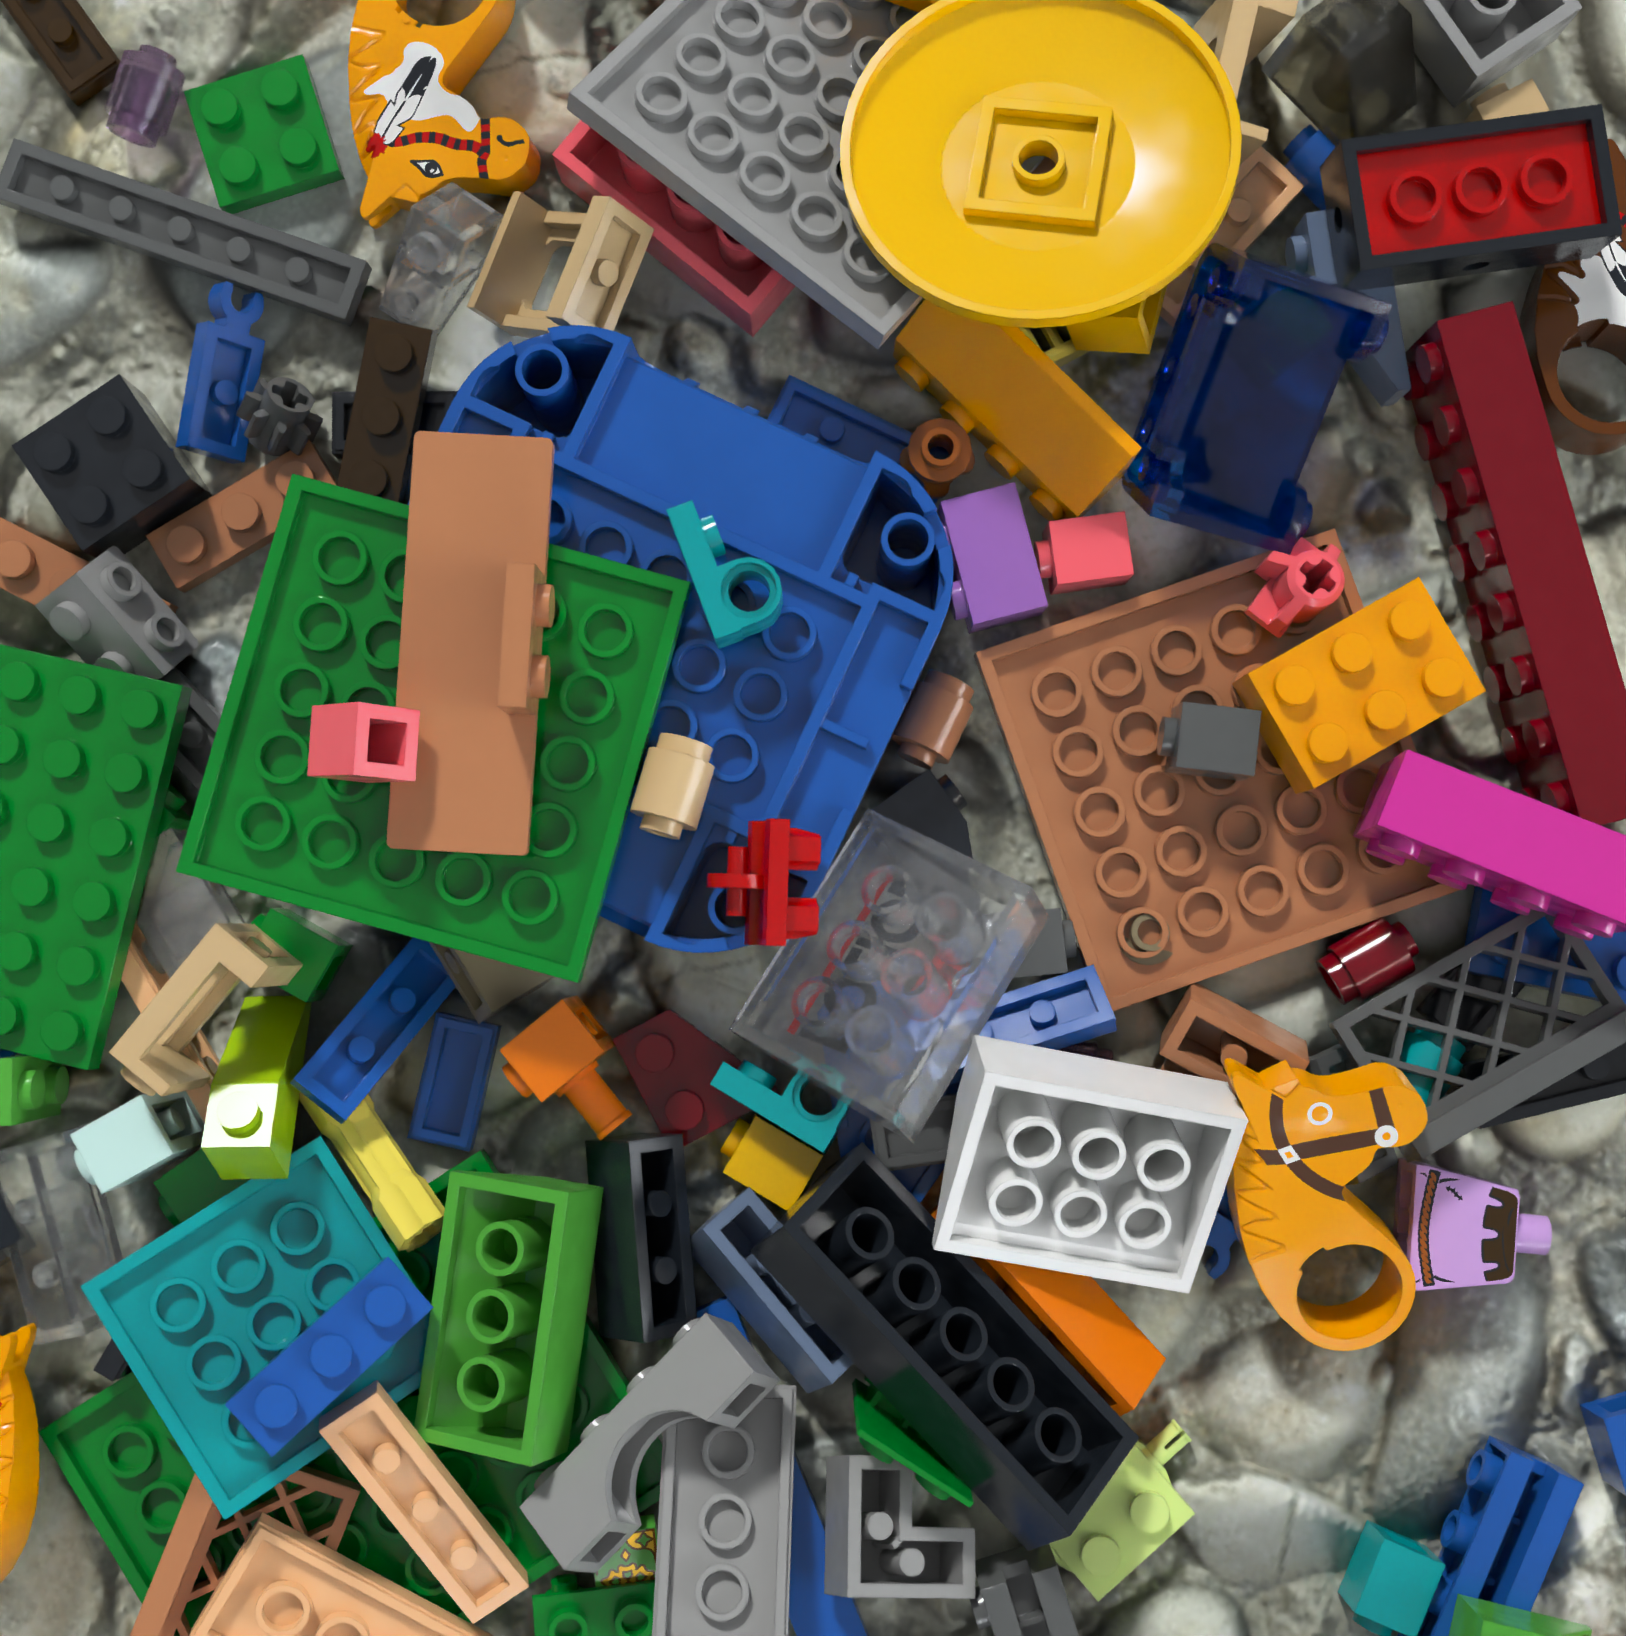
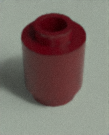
(1368, 960)

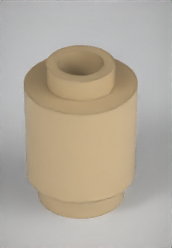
(673, 785)

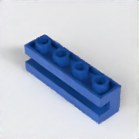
(1502, 1532)

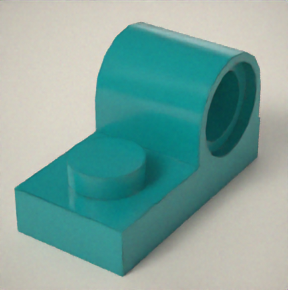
(714, 584)
(753, 1088)

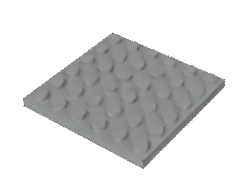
(745, 125)

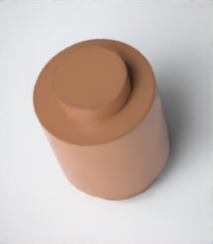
(933, 720)

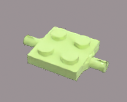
(1128, 1517)

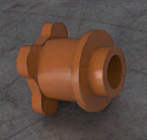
(938, 473)

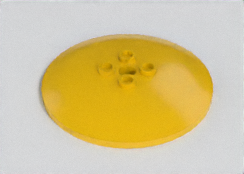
(1098, 86)

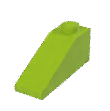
(251, 1095)

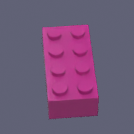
(1497, 842)

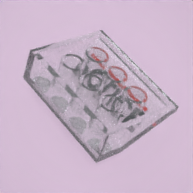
(897, 976)

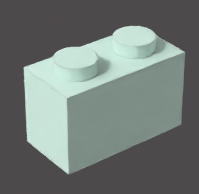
(137, 1140)

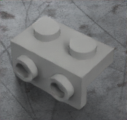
(117, 619)

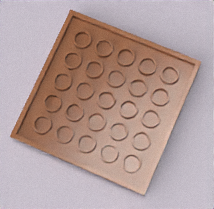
(1218, 859)

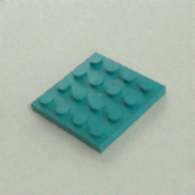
(232, 1292)

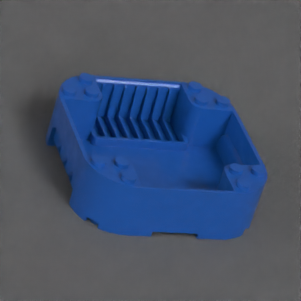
(789, 710)

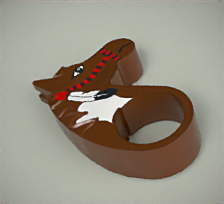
(1577, 305)

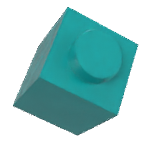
(1390, 1581)

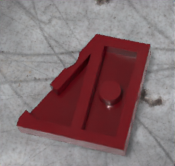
(674, 1074)

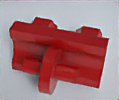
(759, 882)

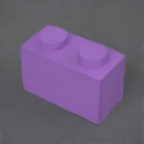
(991, 559)

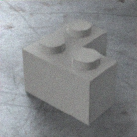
(873, 1542)

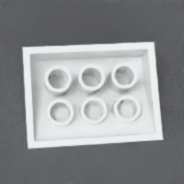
(1085, 1164)

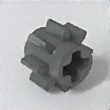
(279, 416)

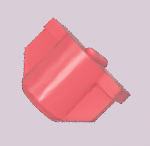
(1296, 586)

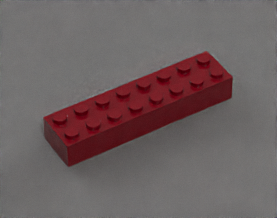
(1521, 562)

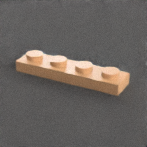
(423, 1501)

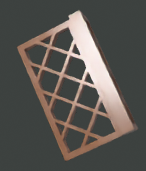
(199, 1524)

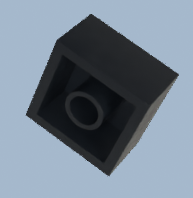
(111, 468)

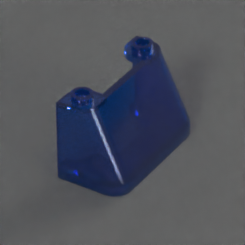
(1247, 396)

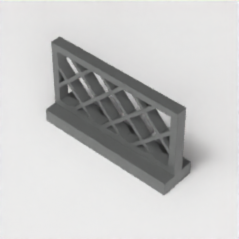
(1518, 1077)

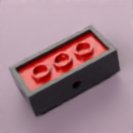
(1470, 198)

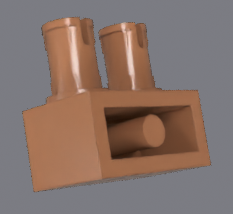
(1212, 1028)

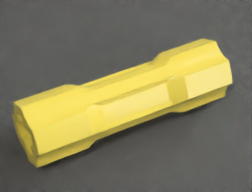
(397, 1193)

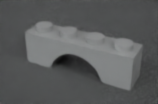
(589, 1499)

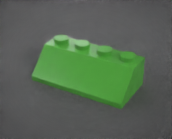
(508, 1315)

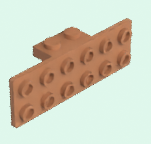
(474, 640)

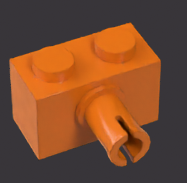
(560, 1058)

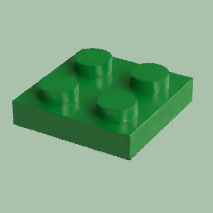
(264, 135)

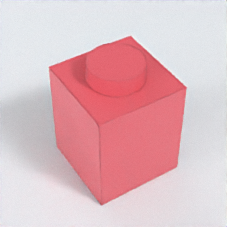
(1085, 553)
(363, 742)

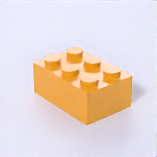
(1359, 686)

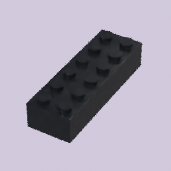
(947, 1349)

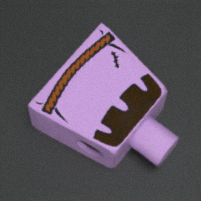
(1462, 1227)

